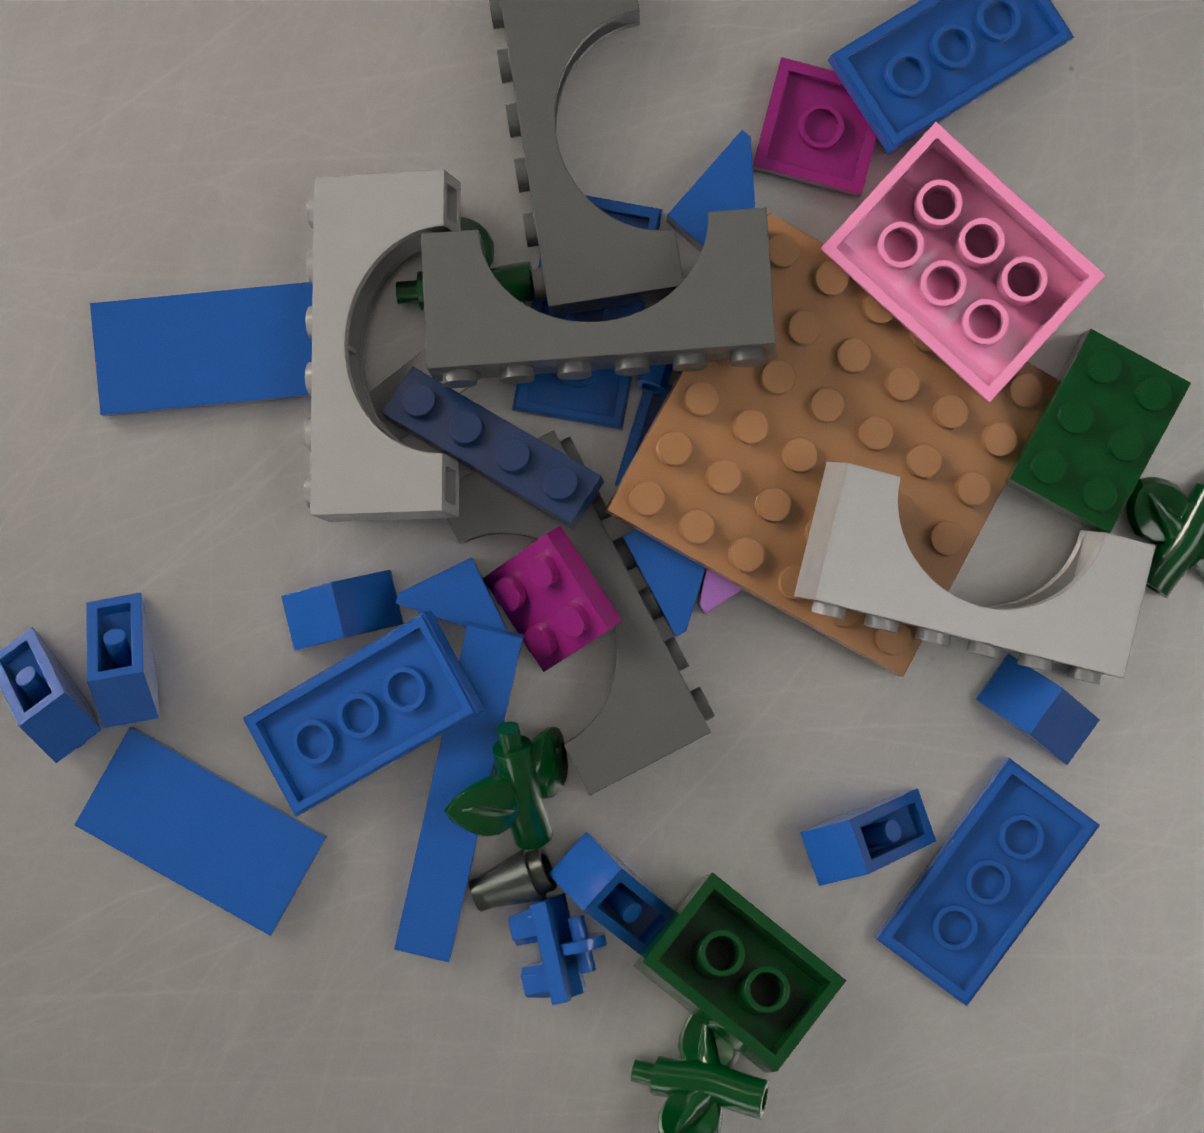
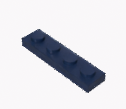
(493, 447)

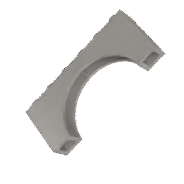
(360, 237)
(863, 565)

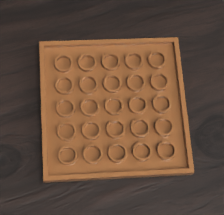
(745, 449)

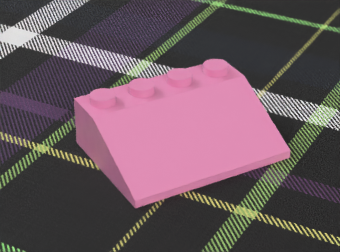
(962, 262)

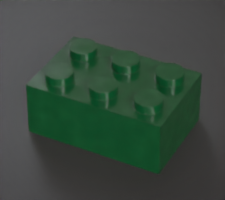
(1097, 432)
(740, 973)

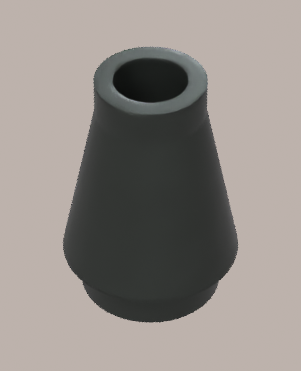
(514, 881)

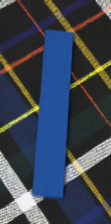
(464, 757)

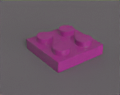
(814, 131)
(552, 598)

